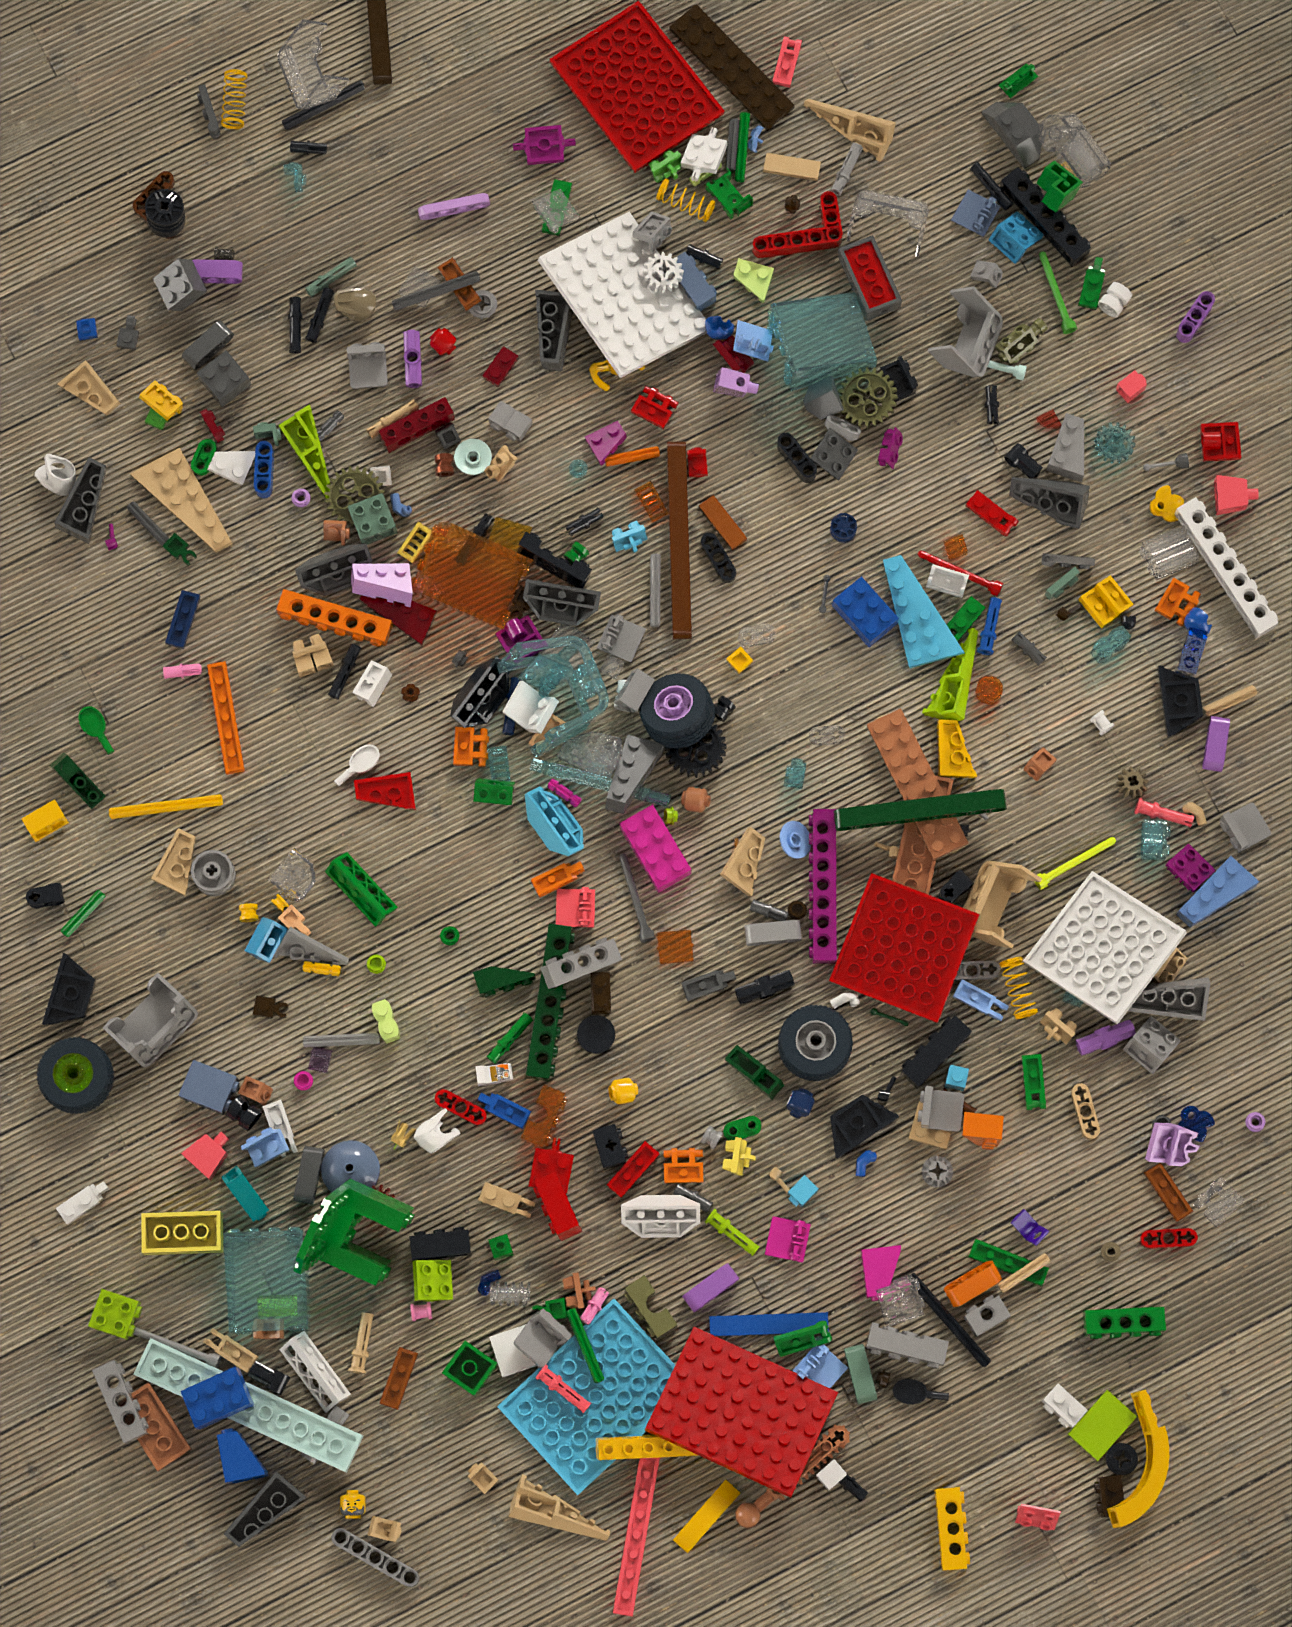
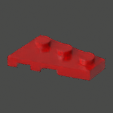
(387, 790)

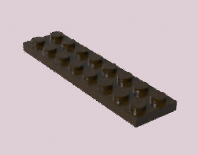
(731, 67)

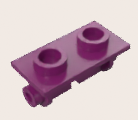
(893, 440)

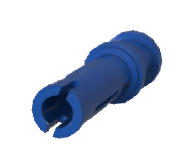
(988, 634)

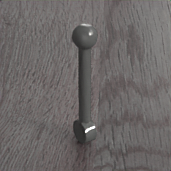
(822, 609)

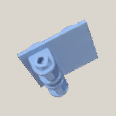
(752, 341)
(821, 1366)

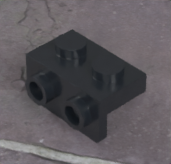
(900, 375)

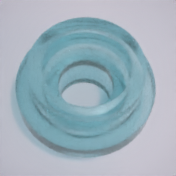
(578, 463)

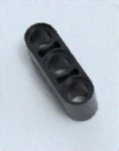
(795, 449)

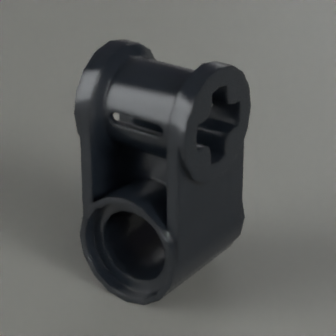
(957, 886)
(47, 896)

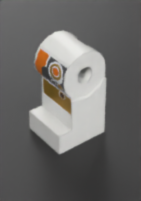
(494, 1074)

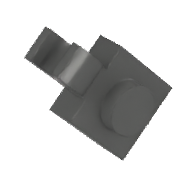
(128, 336)

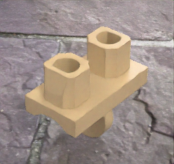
(500, 464)
(1057, 1028)

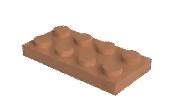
(164, 1439)

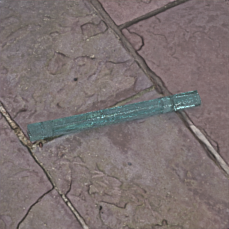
(594, 780)

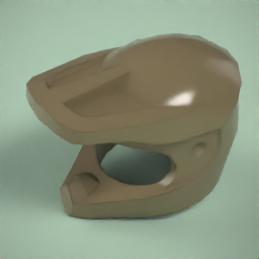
(355, 303)

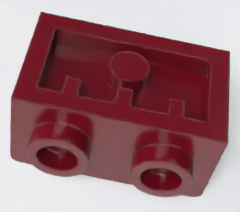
(737, 361)

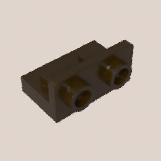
(1110, 1493)

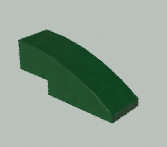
(754, 1072)

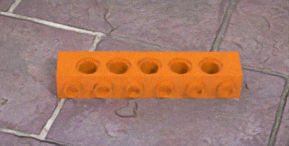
(292, 599)

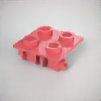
(575, 907)
(1037, 1516)

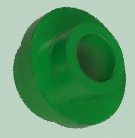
(449, 929)

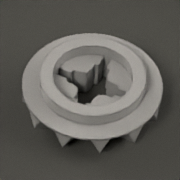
(490, 300)
(930, 1178)

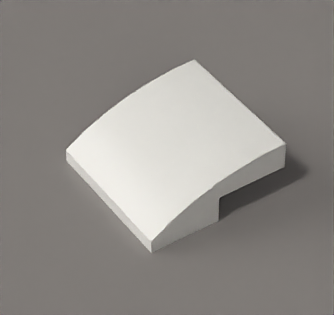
(508, 1356)

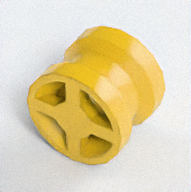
(248, 912)

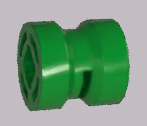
(577, 553)

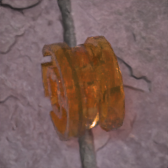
(989, 690)

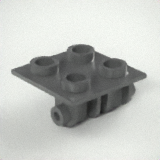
(834, 454)

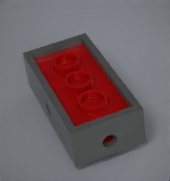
(869, 278)

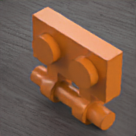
(1172, 599)
(464, 746)
(683, 1172)

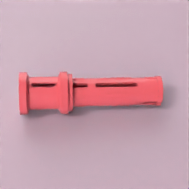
(1154, 810)
(555, 1383)

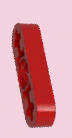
(476, 1109)
(1154, 1244)

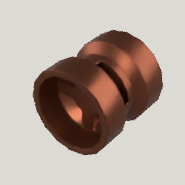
(444, 465)

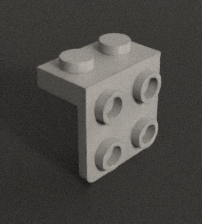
(367, 365)
(1245, 827)
(941, 1110)
(541, 1338)

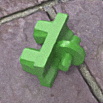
(667, 167)

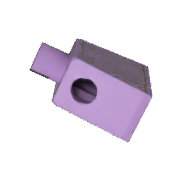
(727, 381)

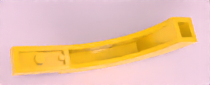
(1155, 1466)

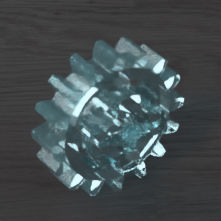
(1110, 435)

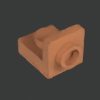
(336, 531)
(1039, 764)
(255, 1090)

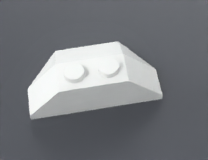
(660, 1215)

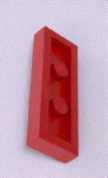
(633, 1169)

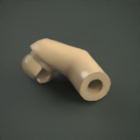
(1197, 811)

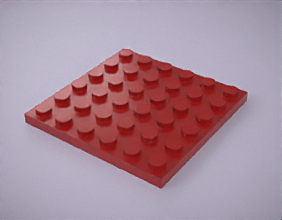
(904, 947)

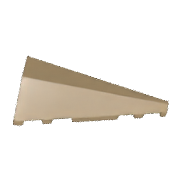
(869, 131)
(538, 1507)

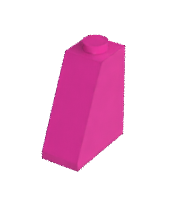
(879, 1268)

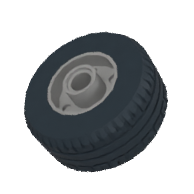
(817, 1024)

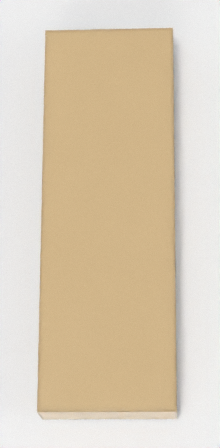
(792, 166)

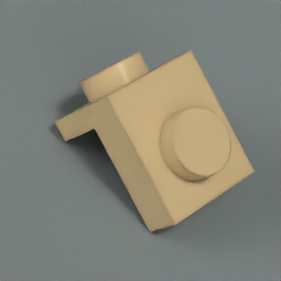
(482, 1477)
(384, 1529)

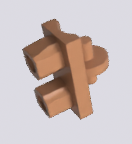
(574, 1282)

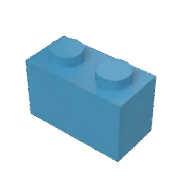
(266, 939)

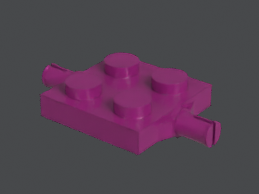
(544, 145)

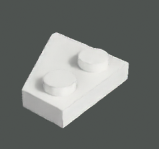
(232, 465)

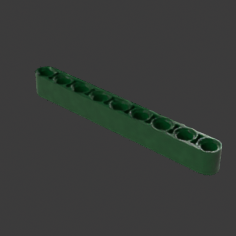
(920, 810)

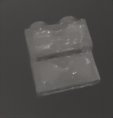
(900, 1301)

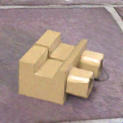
(317, 650)

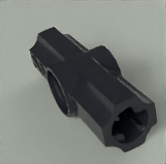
(764, 987)

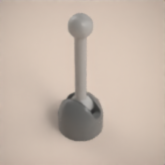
(1181, 461)

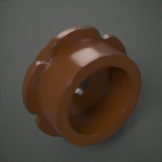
(410, 697)

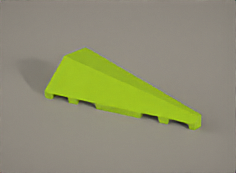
(303, 438)
(952, 694)

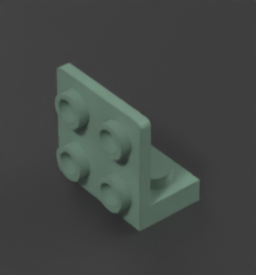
(372, 519)

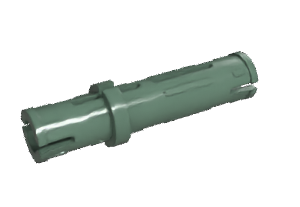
(313, 288)

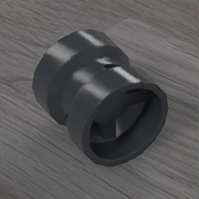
(723, 708)

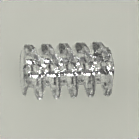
(510, 1293)

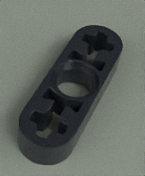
(730, 567)

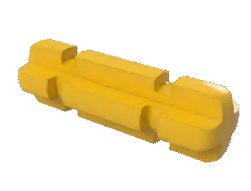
(321, 968)

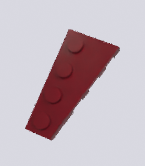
(412, 620)

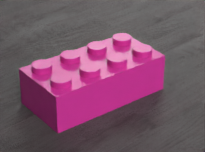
(655, 848)

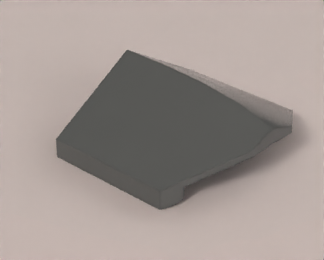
(823, 399)

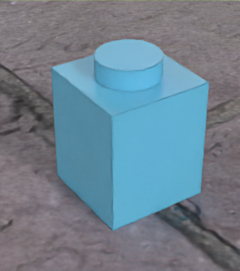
(956, 1077)
(802, 1192)

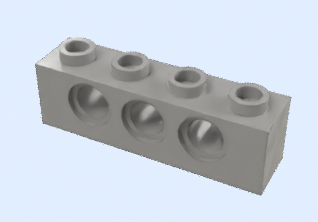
(608, 955)
(103, 1376)

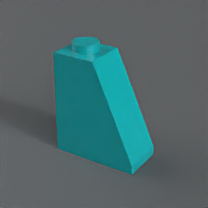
(245, 1194)

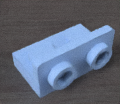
(266, 1146)

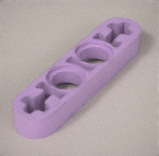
(454, 206)

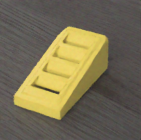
(419, 526)

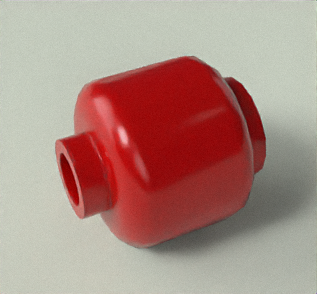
(443, 341)

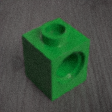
(500, 1247)

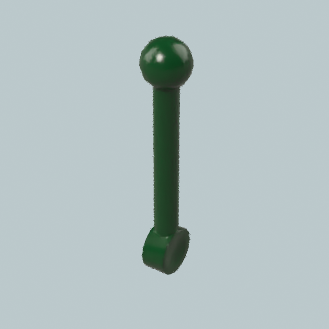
(874, 1011)

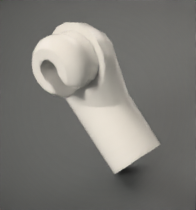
(843, 998)

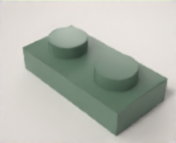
(1057, 588)

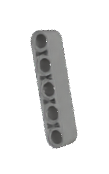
(365, 1556)

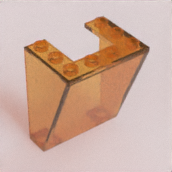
(469, 574)

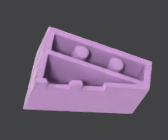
(383, 581)

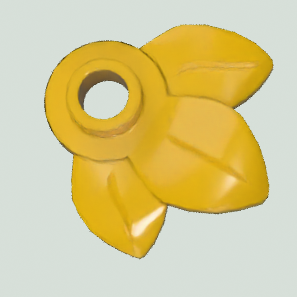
(1168, 503)

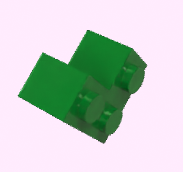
(1059, 185)

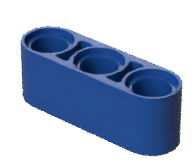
(263, 461)

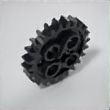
(711, 750)

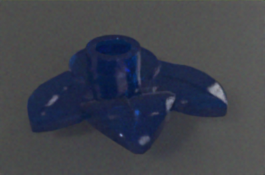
(1198, 1123)

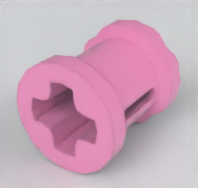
(421, 1311)

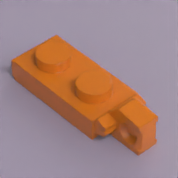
(556, 878)

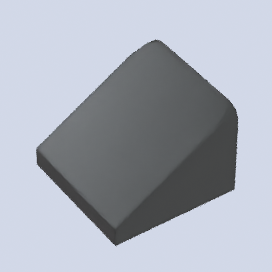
(447, 435)

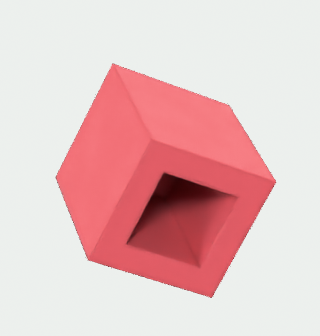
(1131, 386)

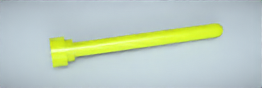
(1072, 863)

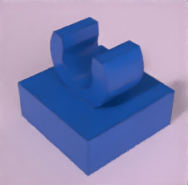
(87, 329)

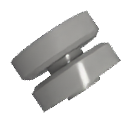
(223, 877)

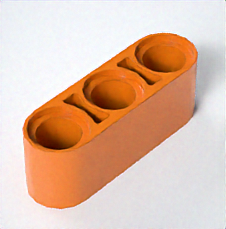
(972, 1283)

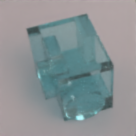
(796, 773)

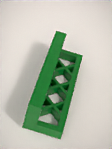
(358, 891)

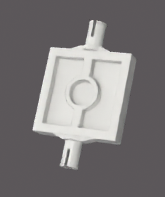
(704, 154)

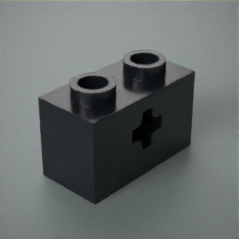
(610, 1158)

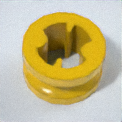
(280, 903)

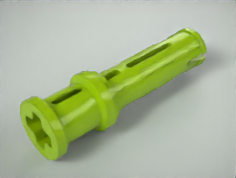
(722, 1228)

